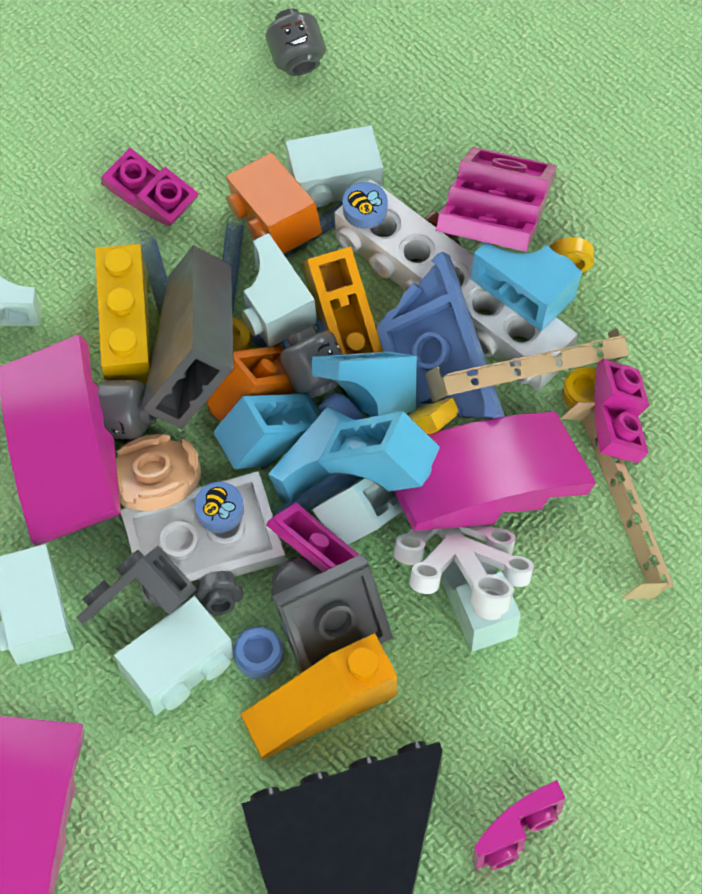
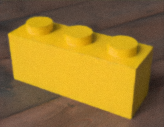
(123, 312)

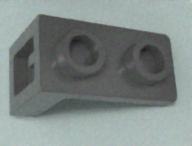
(161, 582)

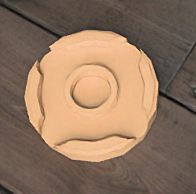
(156, 472)

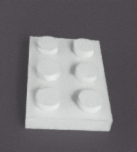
(201, 551)

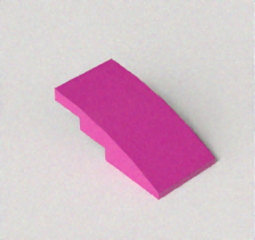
(497, 198)
(58, 441)
(494, 470)
(35, 800)

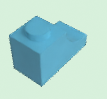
(528, 283)
(374, 381)
(264, 428)
(381, 449)
(300, 465)

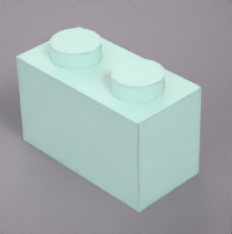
(334, 162)
(31, 607)
(175, 656)

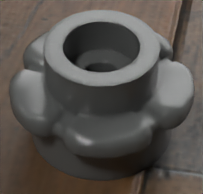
(218, 592)

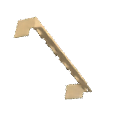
(440, 387)
(654, 583)

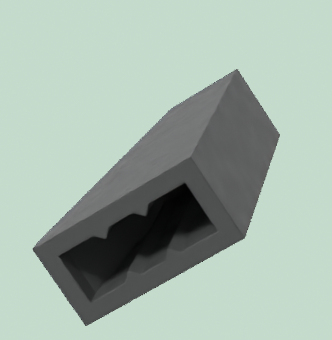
(192, 339)

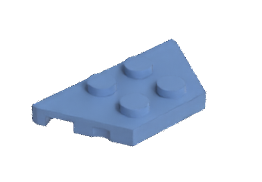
(439, 331)

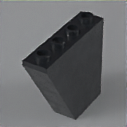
(349, 828)

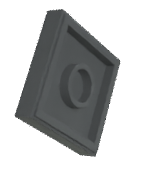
(332, 612)

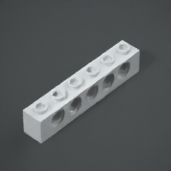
(416, 238)

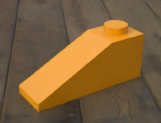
(342, 301)
(322, 697)

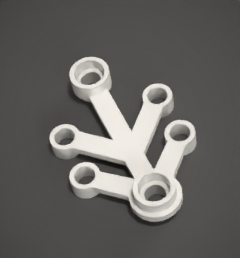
(490, 593)

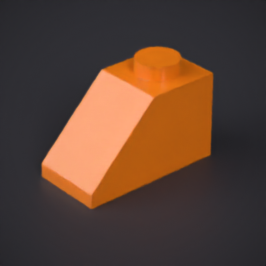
(254, 374)

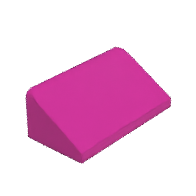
(310, 538)

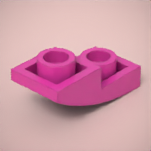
(147, 189)
(618, 403)
(506, 836)

